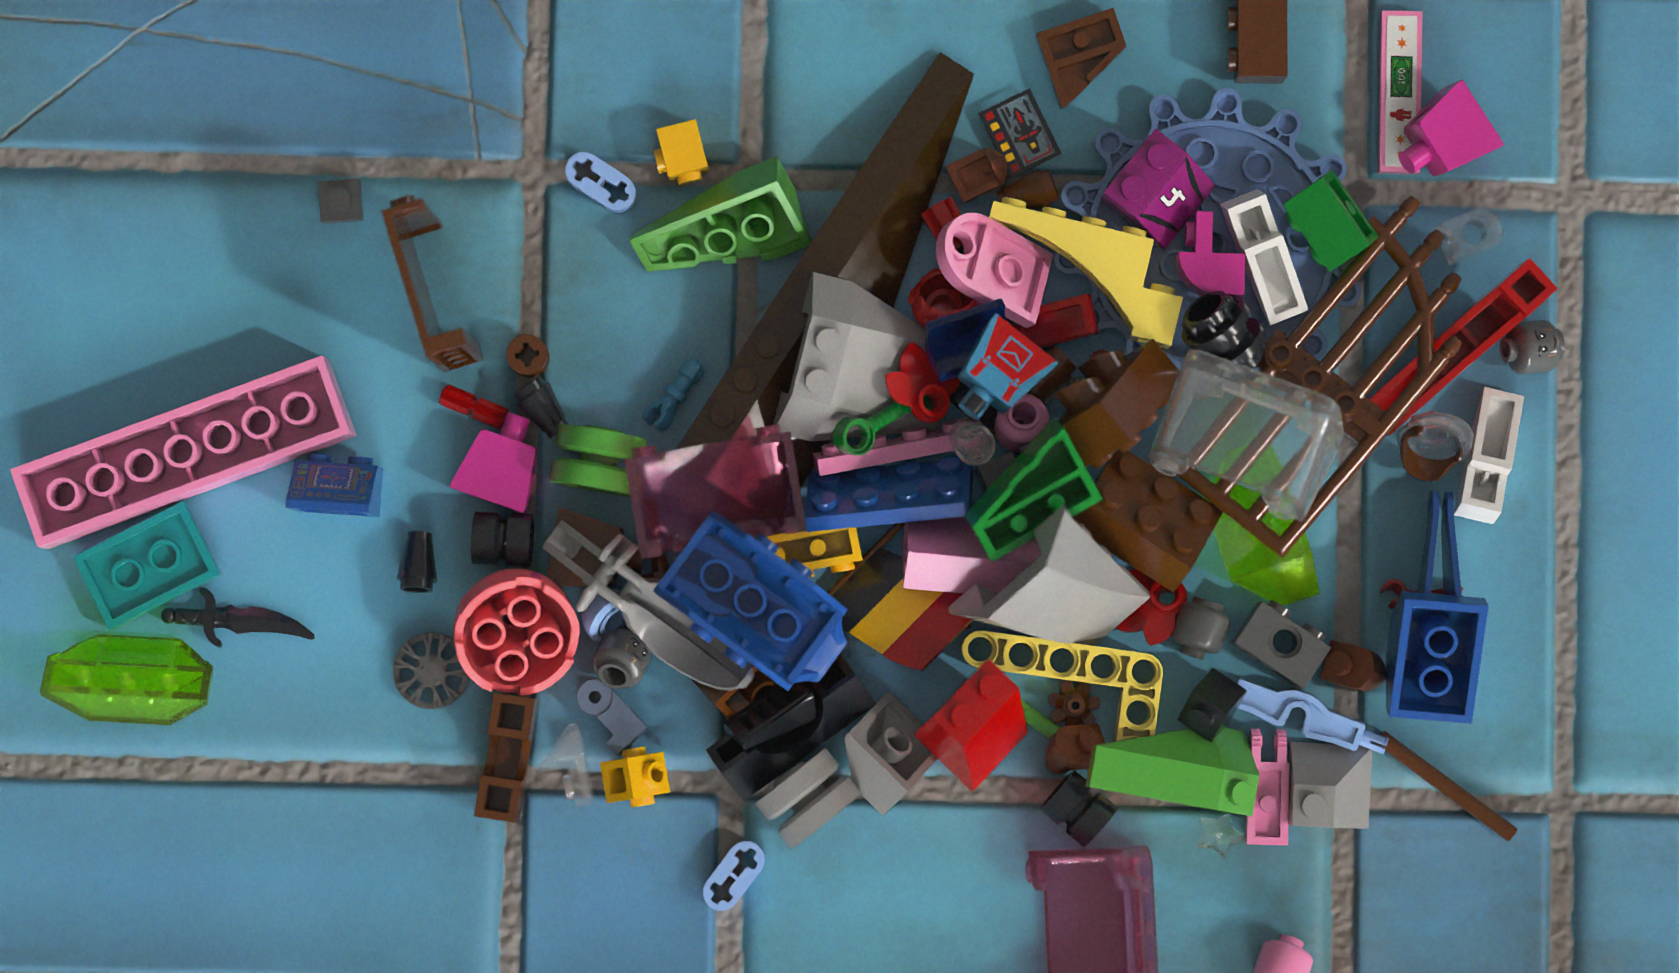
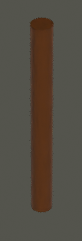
(1449, 788)

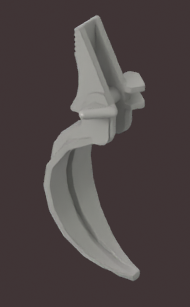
(645, 613)

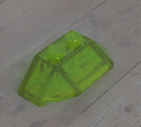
(1256, 565)
(128, 679)

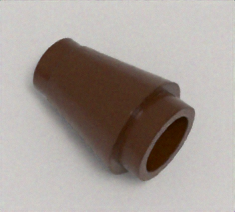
(1035, 189)

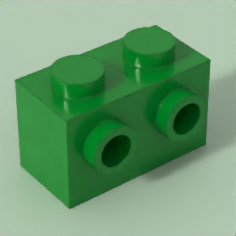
(1329, 221)

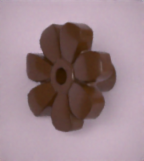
(1064, 701)

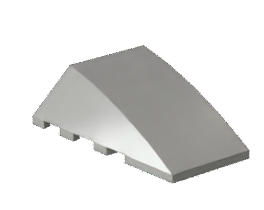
(1065, 594)

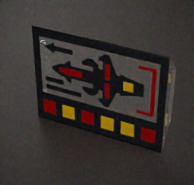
(1020, 133)

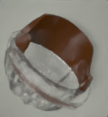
(1433, 444)

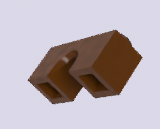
(507, 758)

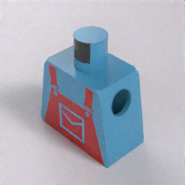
(1001, 368)

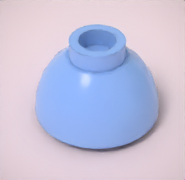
(601, 617)

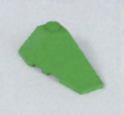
(736, 219)
(1180, 769)

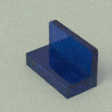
(953, 337)

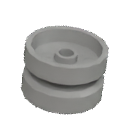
(807, 797)

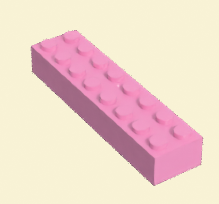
(183, 452)

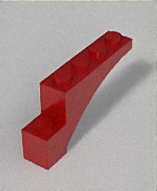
(1477, 329)

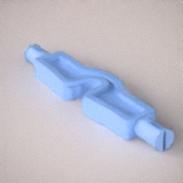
(1319, 721)

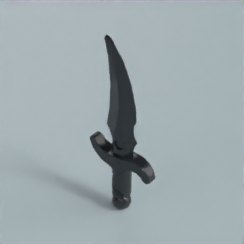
(235, 619)

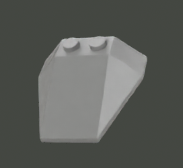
(844, 361)

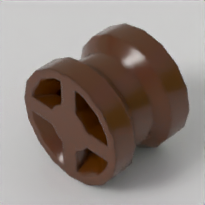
(535, 361)

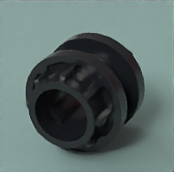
(1224, 329)

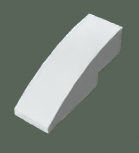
(1266, 256)
(1491, 456)

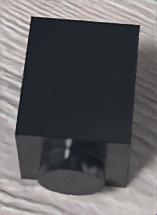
(1212, 705)

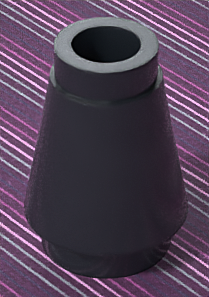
(541, 405)
(417, 564)

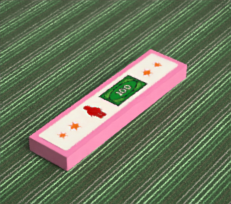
(1398, 84)

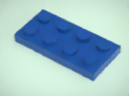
(889, 494)

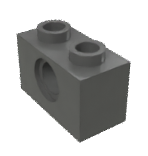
(1257, 636)

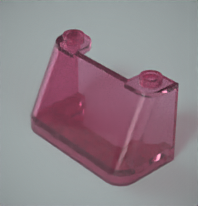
(741, 479)
(1097, 908)

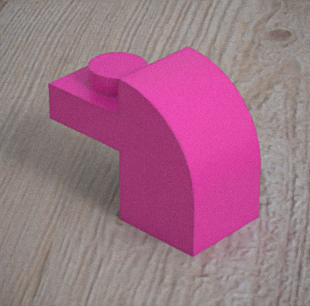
(1205, 270)

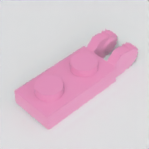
(1271, 805)

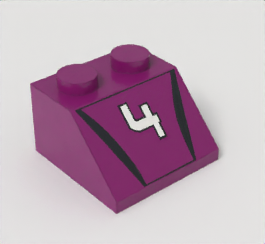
(1158, 189)

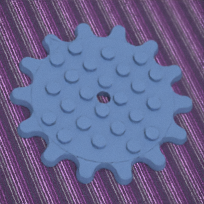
(1237, 162)

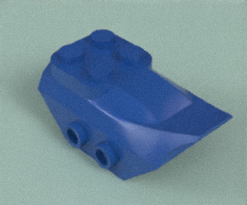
(755, 603)

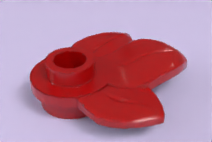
(920, 380)
(1154, 617)

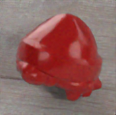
(936, 298)

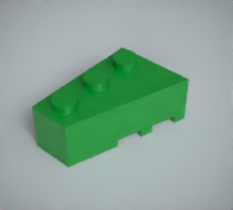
(1030, 492)

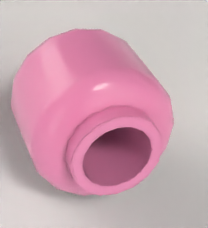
(1021, 422)
(1283, 956)

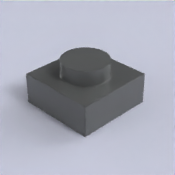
(340, 201)

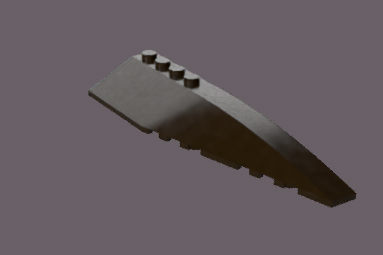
(861, 241)

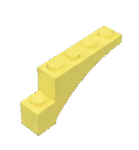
(1110, 258)

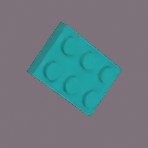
(147, 565)

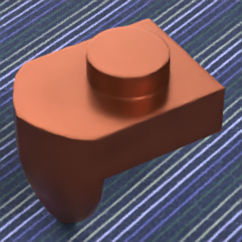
(978, 173)
(1353, 667)
(1072, 747)

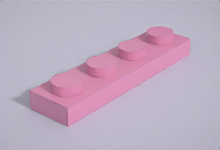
(912, 444)

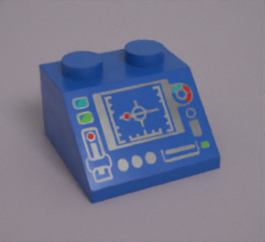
(335, 487)

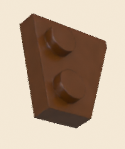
(1080, 52)

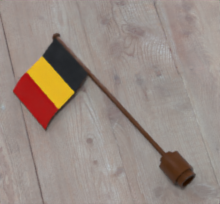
(913, 623)

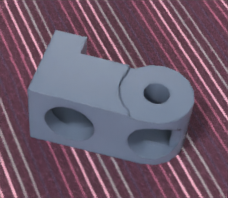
(613, 712)

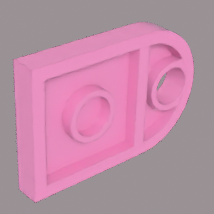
(994, 265)

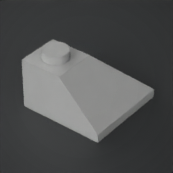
(885, 753)
(1329, 785)

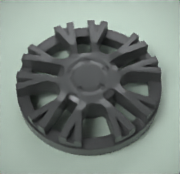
(429, 670)

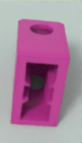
(1448, 132)
(500, 466)

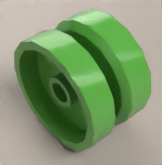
(598, 458)

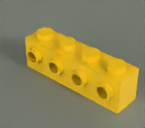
(820, 548)

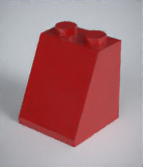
(976, 725)

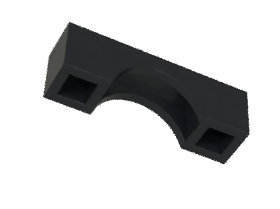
(838, 702)

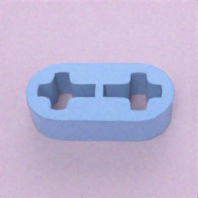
(606, 174)
(741, 882)

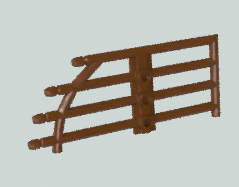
(1361, 417)

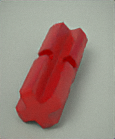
(465, 403)

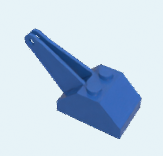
(1436, 637)

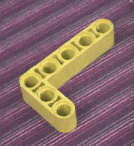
(1081, 671)

